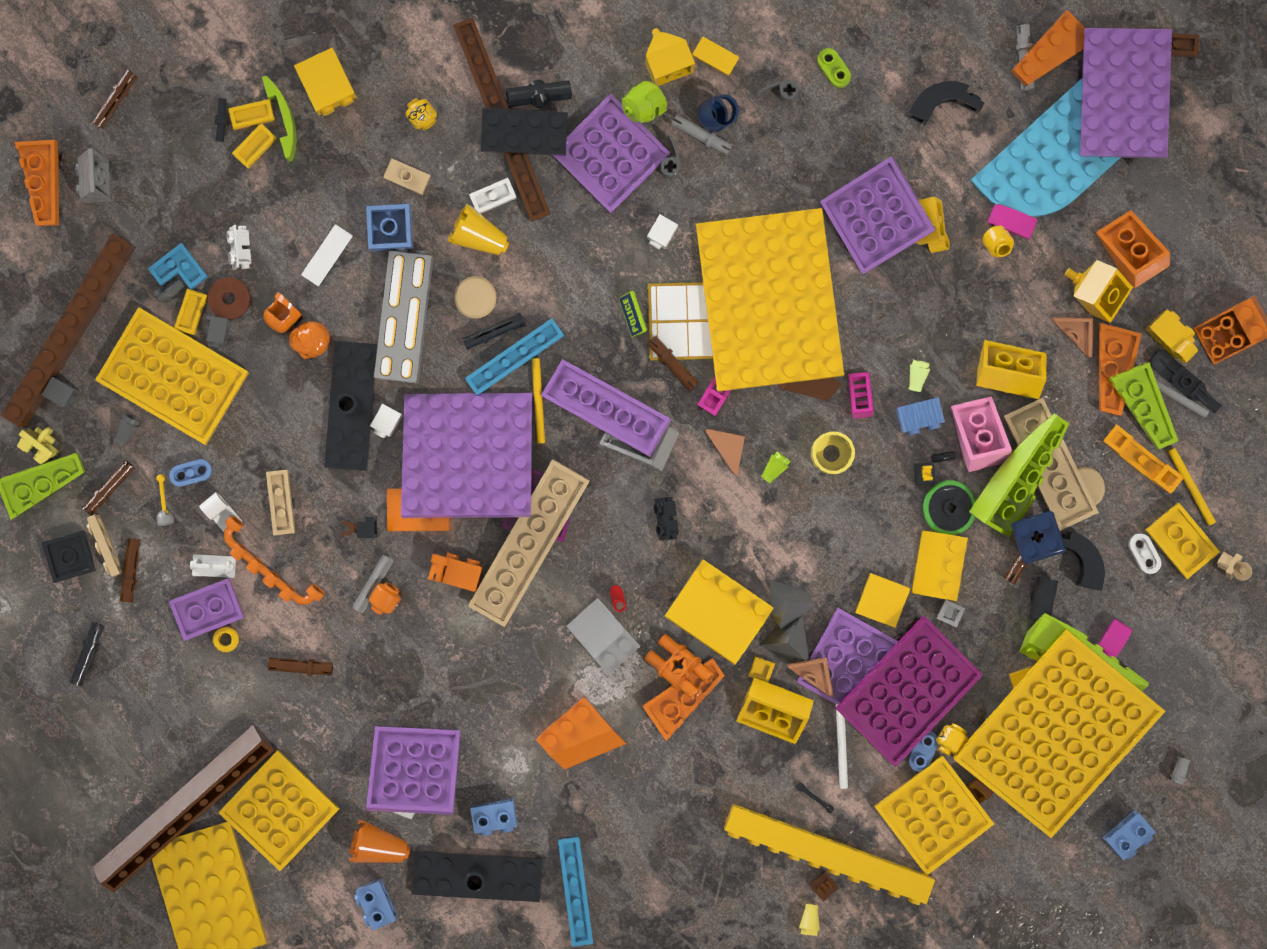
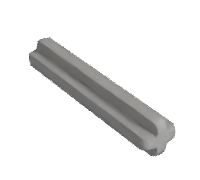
(375, 579)

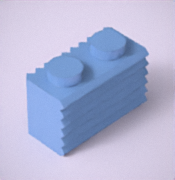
(920, 415)

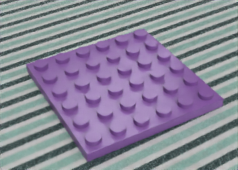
(467, 455)

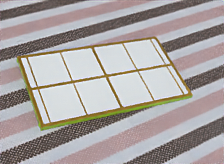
(679, 320)

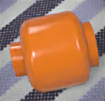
(384, 598)

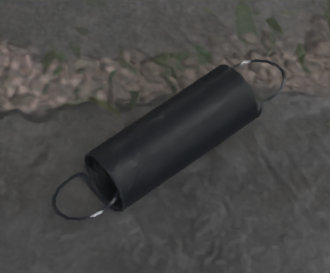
(944, 456)

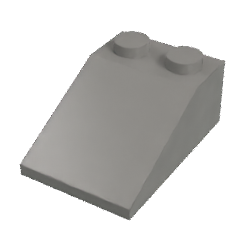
(93, 177)
(659, 455)
(603, 636)

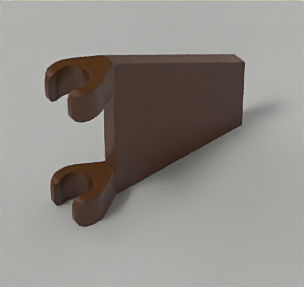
(818, 388)

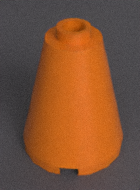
(377, 845)

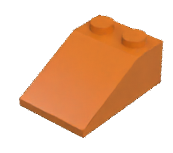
(1134, 249)
(397, 523)

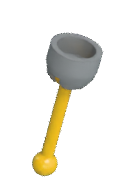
(164, 517)

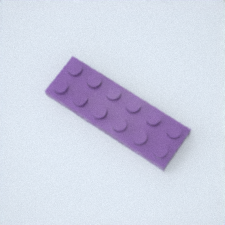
(606, 408)

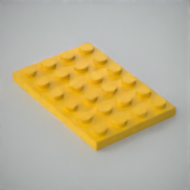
(172, 376)
(209, 891)

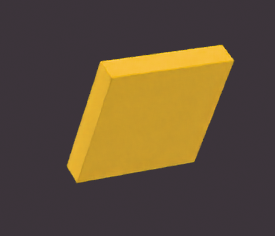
(882, 600)

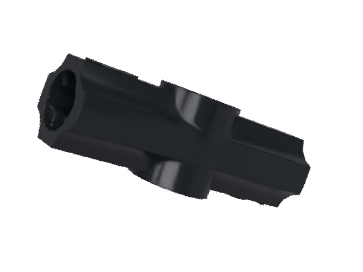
(538, 93)

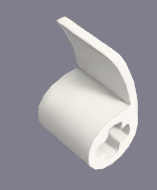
(217, 509)

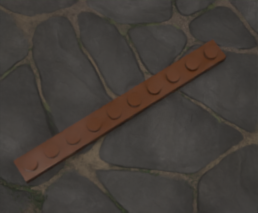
(494, 99)

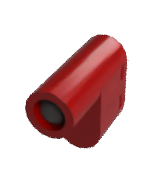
(618, 598)

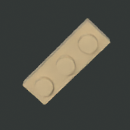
(280, 502)
(104, 545)

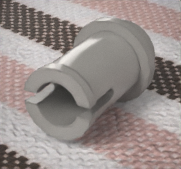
(1180, 770)

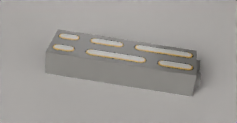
(403, 316)

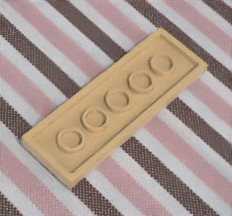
(1062, 483)

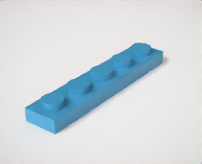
(514, 357)
(575, 891)

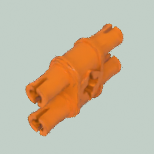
(678, 677)

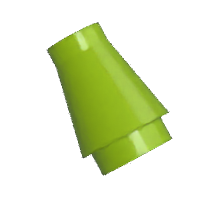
(777, 464)

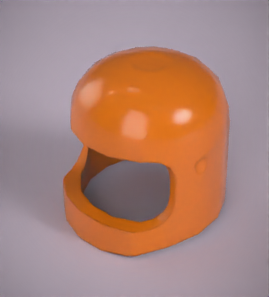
(281, 314)

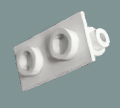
(237, 239)
(213, 566)

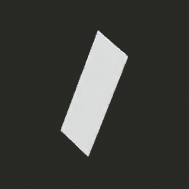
(326, 255)

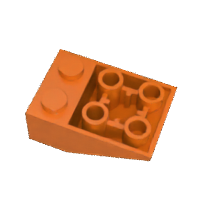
(1233, 330)

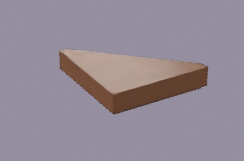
(1078, 331)
(729, 447)
(815, 672)

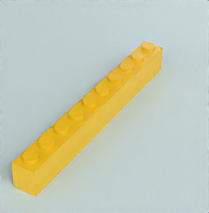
(829, 854)

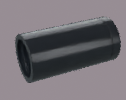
(1043, 597)

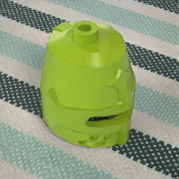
(644, 102)

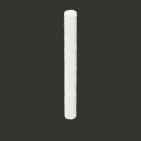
(842, 755)

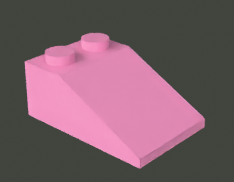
(980, 434)

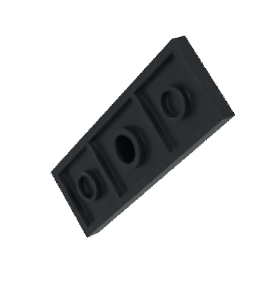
(351, 430)
(501, 876)

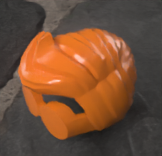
(310, 339)

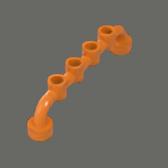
(270, 577)

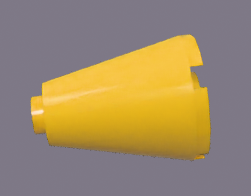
(477, 233)

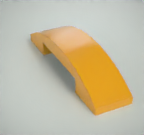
(1142, 460)

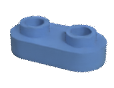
(191, 472)
(924, 751)

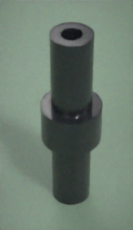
(221, 120)

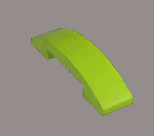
(288, 142)

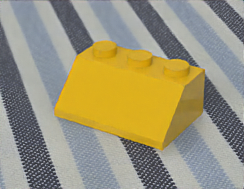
(1012, 369)
(939, 565)
(775, 710)

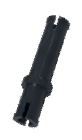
(493, 331)
(87, 652)

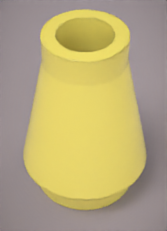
(810, 920)

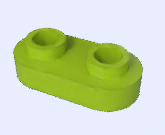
(834, 67)

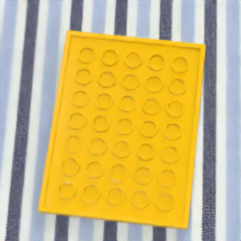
(769, 300)
(1059, 733)

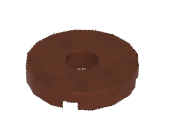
(220, 289)

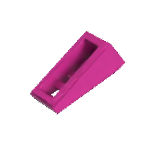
(860, 413)

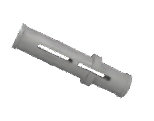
(1023, 47)
(702, 134)

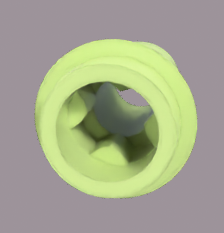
(918, 373)

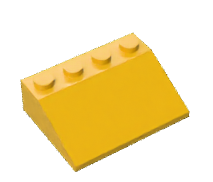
(719, 612)

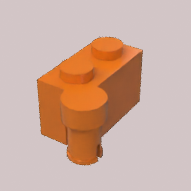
(456, 572)

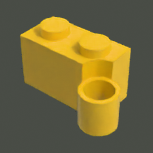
(937, 240)
(1173, 335)

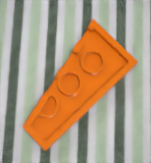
(1057, 45)
(40, 169)
(1116, 354)
(673, 706)

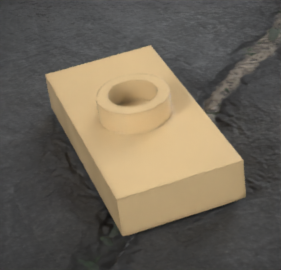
(407, 176)

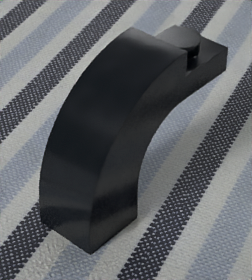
(943, 93)
(1090, 560)

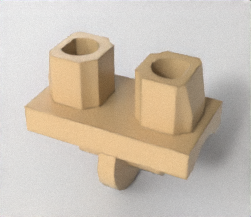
(1234, 566)

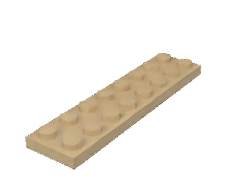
(528, 543)

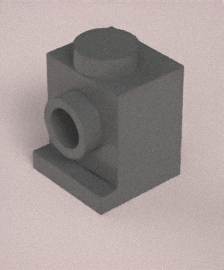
(217, 331)

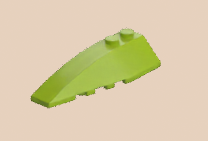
(1014, 484)
(1049, 629)

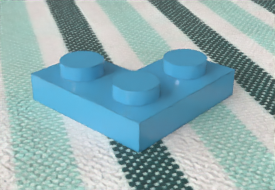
(178, 262)

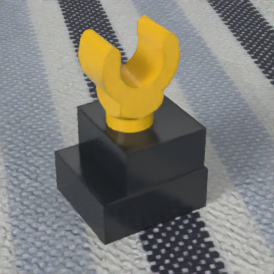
(924, 473)

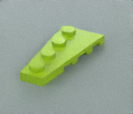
(1144, 400)
(34, 484)

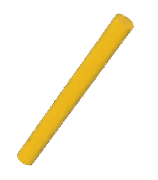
(538, 402)
(1192, 486)

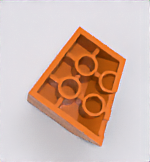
(579, 735)

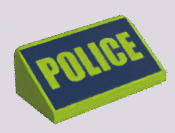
(633, 314)

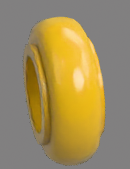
(234, 635)

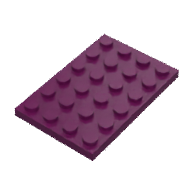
(909, 691)

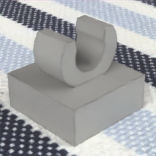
(950, 613)

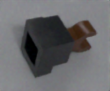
(364, 529)

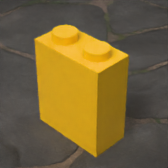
(325, 82)

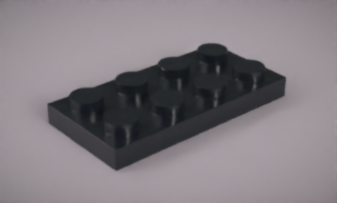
(524, 132)

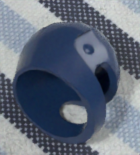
(714, 114)

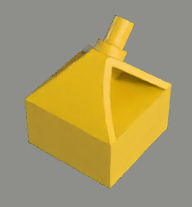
(668, 58)
(1100, 289)

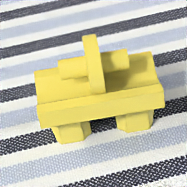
(40, 440)

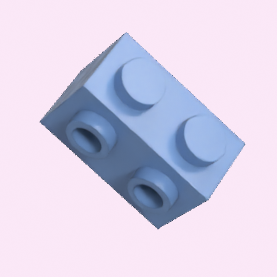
(494, 816)
(1129, 835)
(376, 904)

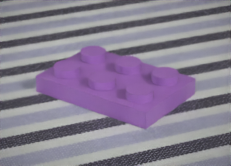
(206, 609)

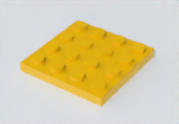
(279, 810)
(934, 815)

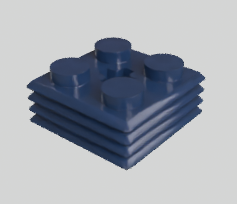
(1050, 544)

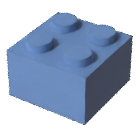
(389, 227)

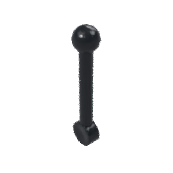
(801, 787)

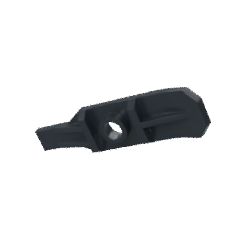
(1175, 373)

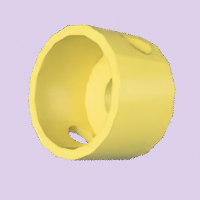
(845, 448)

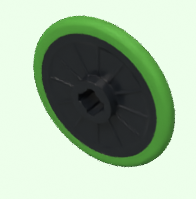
(936, 506)

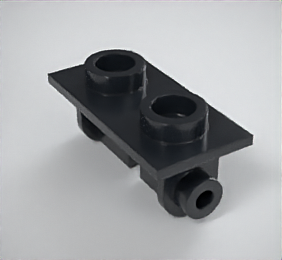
(665, 528)

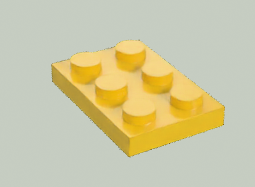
(1182, 540)

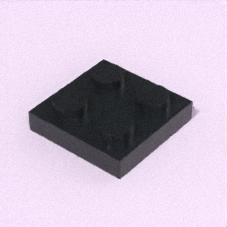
(69, 556)

